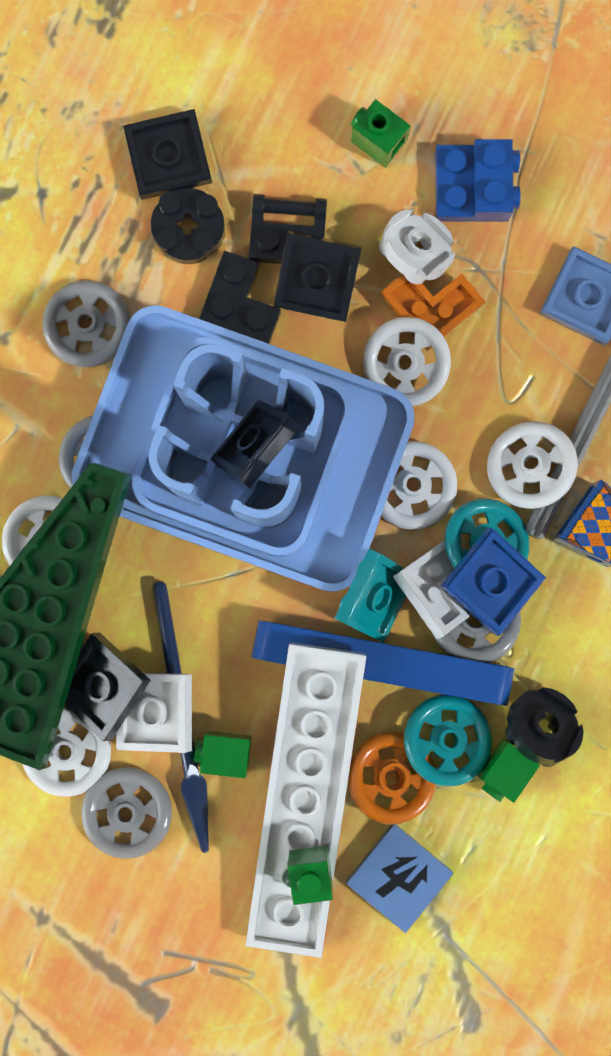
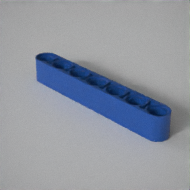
(395, 663)

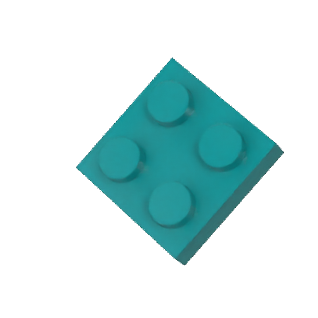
(373, 597)

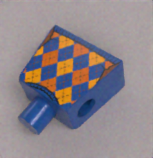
(589, 525)

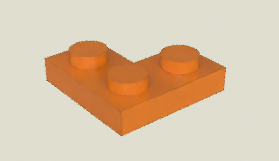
(443, 311)

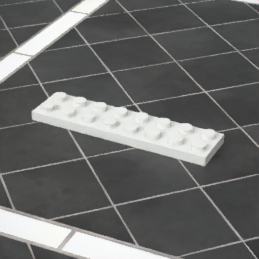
(305, 791)

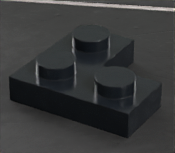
(229, 301)

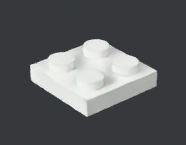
(160, 717)

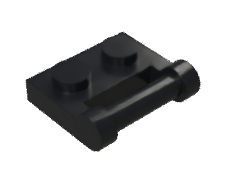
(269, 239)

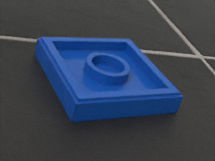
(493, 581)

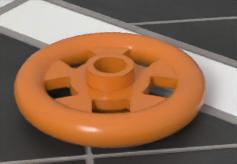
(365, 794)

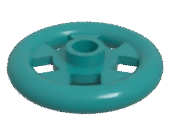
(495, 511)
(417, 749)

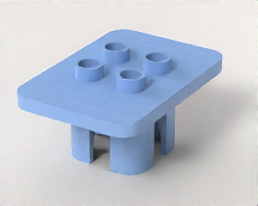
(182, 393)

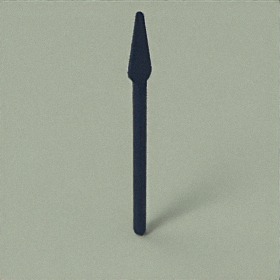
(193, 784)

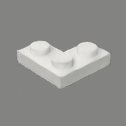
(422, 586)

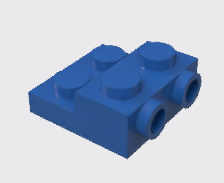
(476, 181)

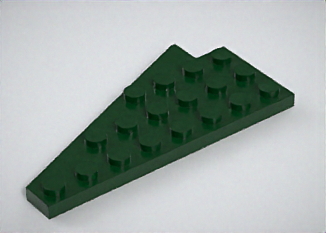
(47, 610)

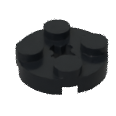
(201, 241)
(531, 740)

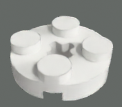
(416, 263)

